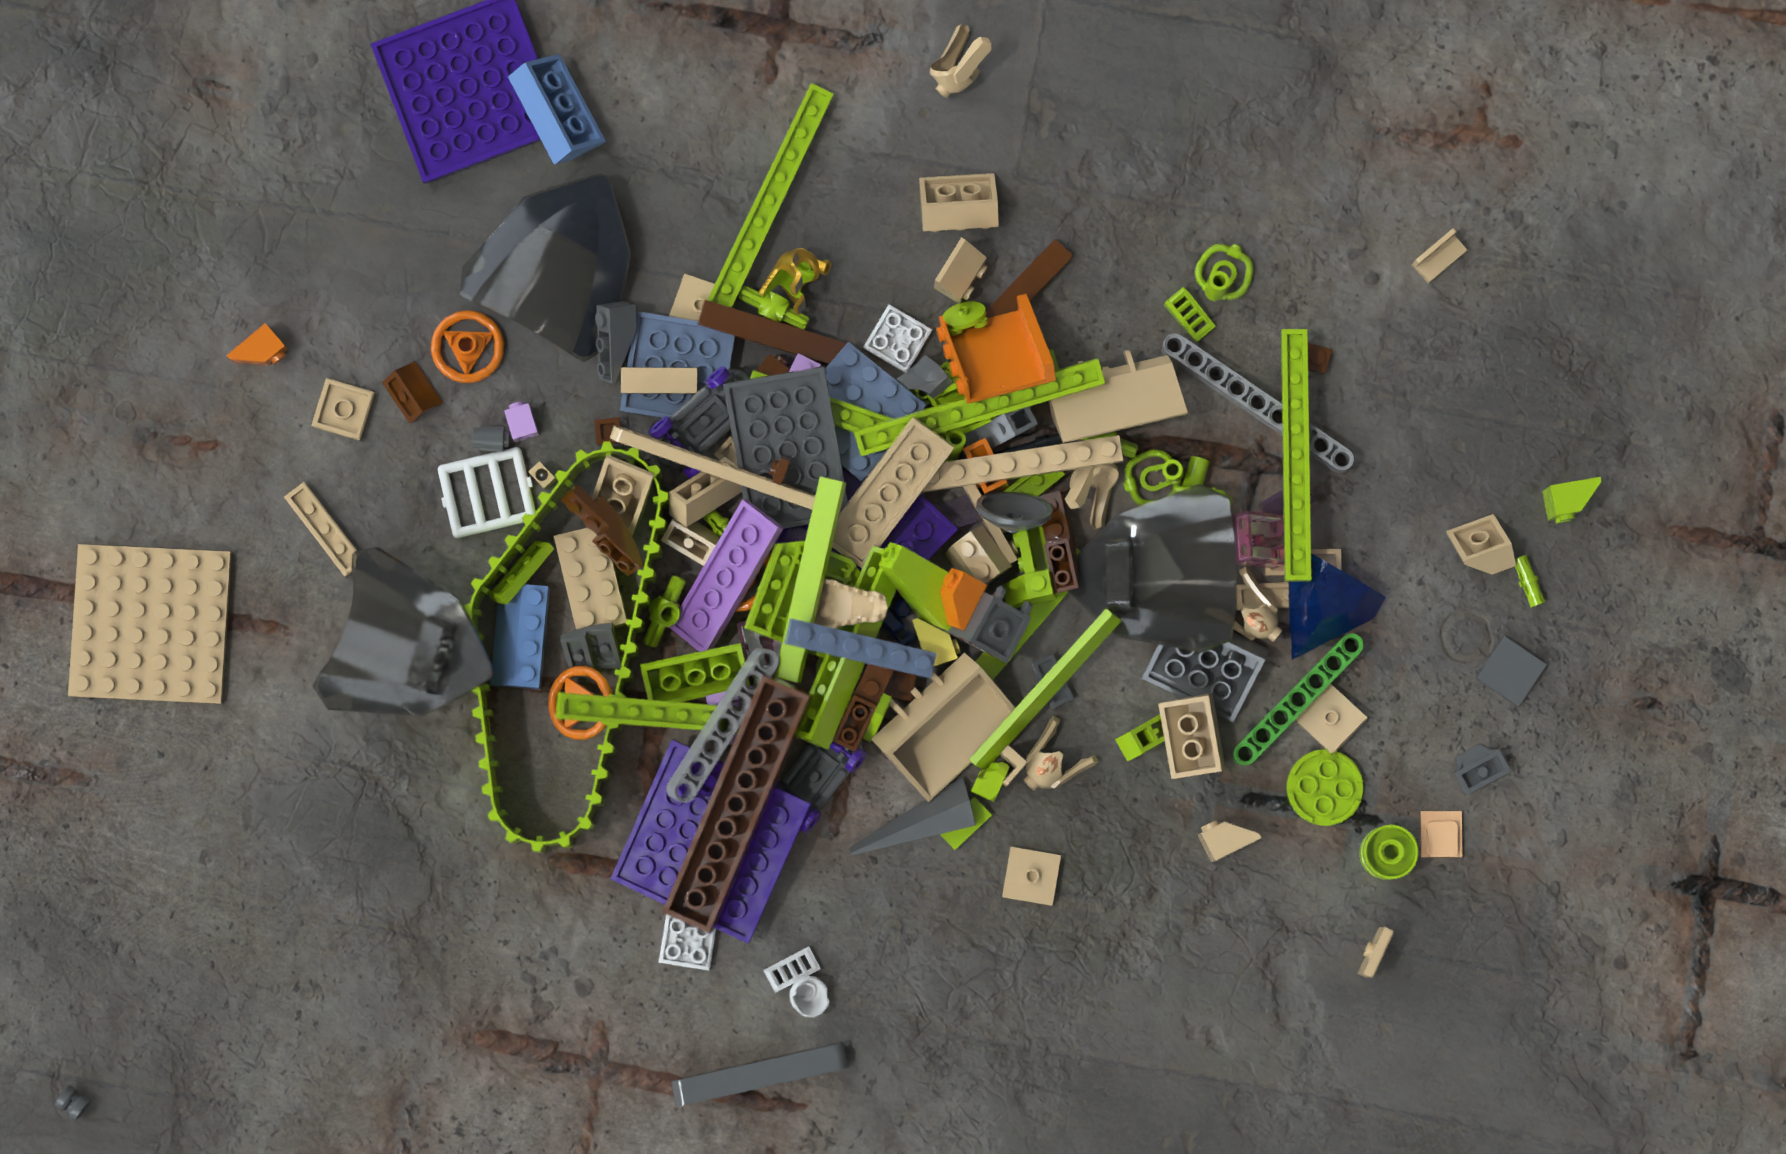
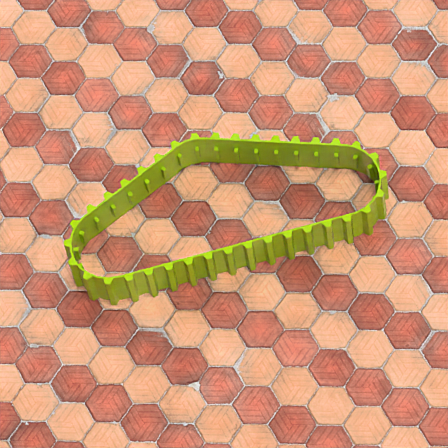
(636, 625)

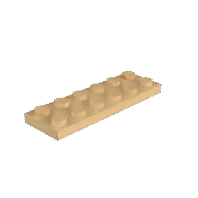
(889, 490)

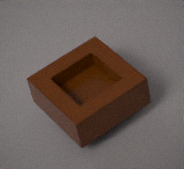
(1318, 358)
(603, 430)
(779, 469)

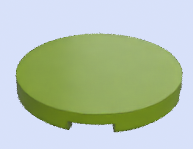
(1324, 787)

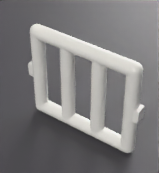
(468, 466)

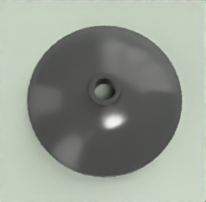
(1014, 510)

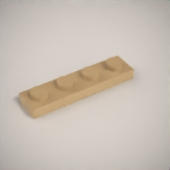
(1007, 548)

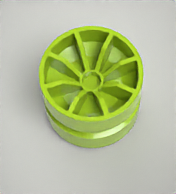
(1388, 852)

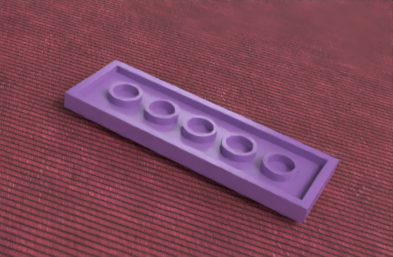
(726, 576)

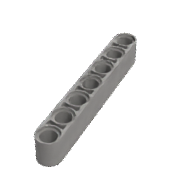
(711, 729)

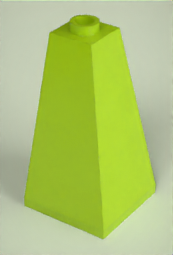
(917, 583)

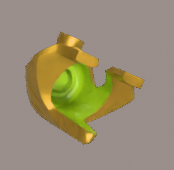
(792, 272)

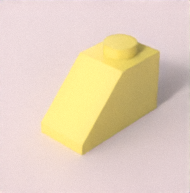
(936, 641)

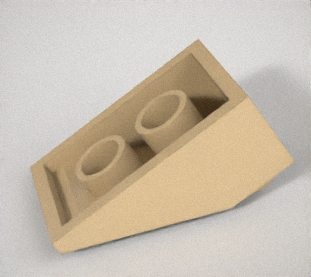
(624, 489)

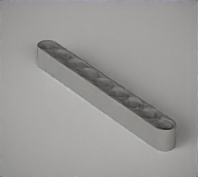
(1244, 400)

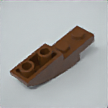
(612, 533)
(1060, 545)
(862, 706)

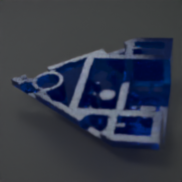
(1327, 606)

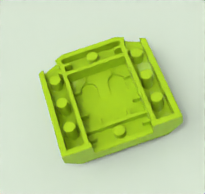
(777, 587)

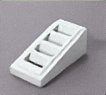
(772, 978)

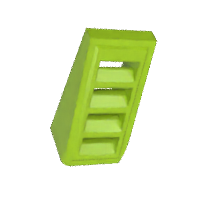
(1183, 293)

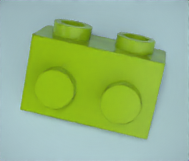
(1032, 550)

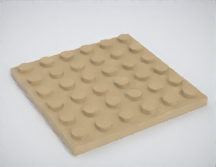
(150, 624)

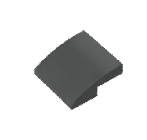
(592, 647)

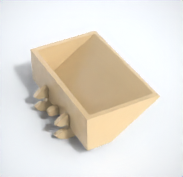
(1129, 398)
(943, 726)

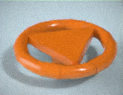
(467, 346)
(573, 687)

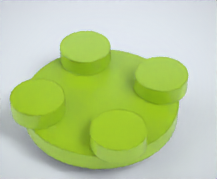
(965, 316)

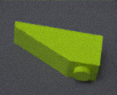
(1141, 738)

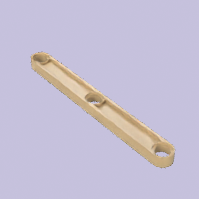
(712, 466)

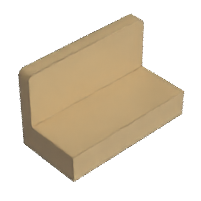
(1439, 256)
(1015, 761)

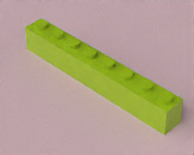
(837, 674)

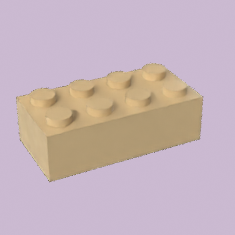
(589, 580)

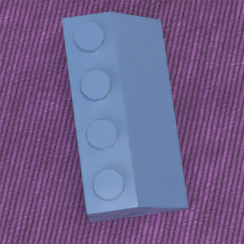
(556, 108)
(521, 639)

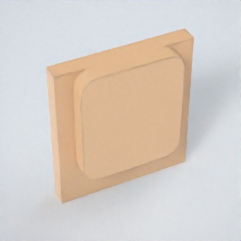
(1441, 833)

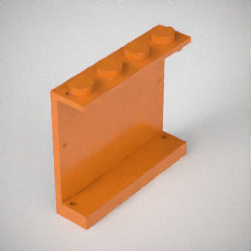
(1000, 356)

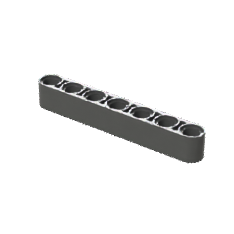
(759, 1074)

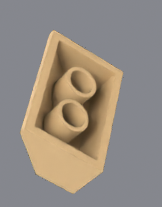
(958, 202)
(1192, 736)

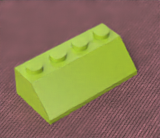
(693, 674)

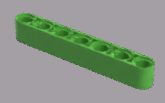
(1309, 694)

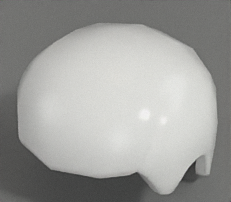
(809, 996)

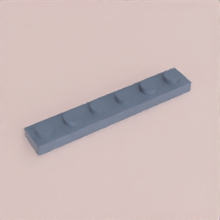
(860, 648)

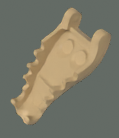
(848, 605)

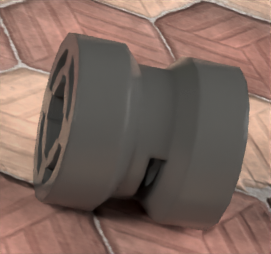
(72, 1103)

